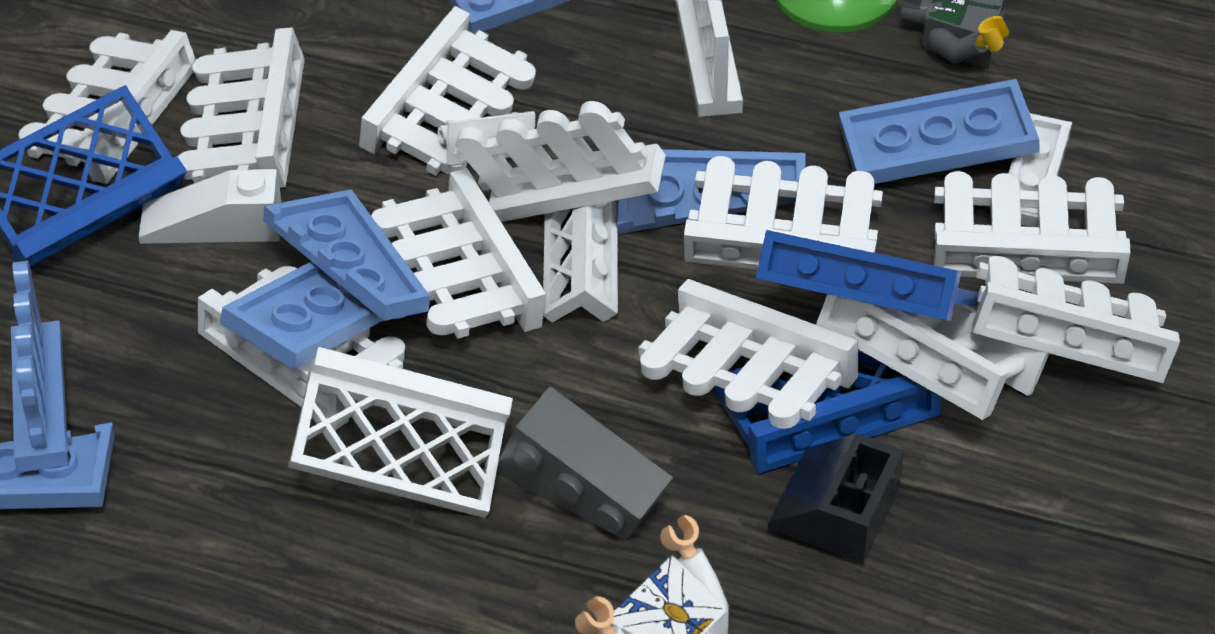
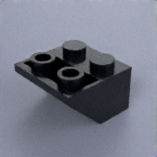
(840, 495)

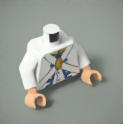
(673, 600)

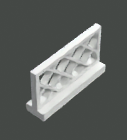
(709, 57)
(401, 393)

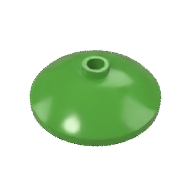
(837, 15)

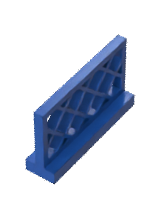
(106, 203)
(862, 275)
(870, 411)

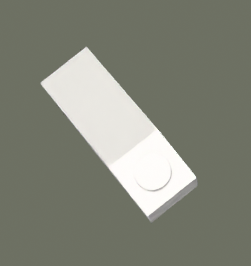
(214, 210)

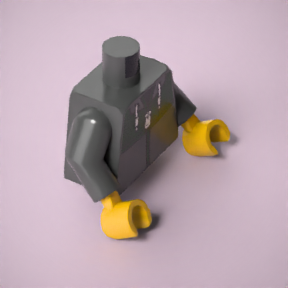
(959, 28)

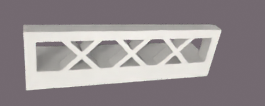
(588, 265)

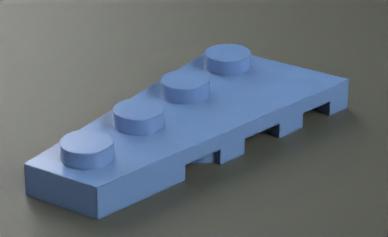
(678, 191)
(352, 250)
(60, 487)

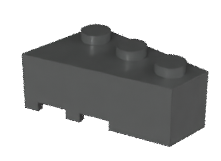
(582, 466)

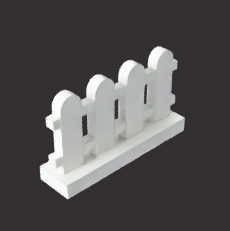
(433, 66)
(155, 79)
(270, 126)
(573, 180)
(737, 240)
(487, 253)
(1075, 254)
(1072, 331)
(764, 335)
(284, 379)

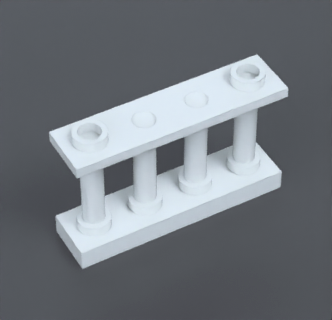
(938, 351)

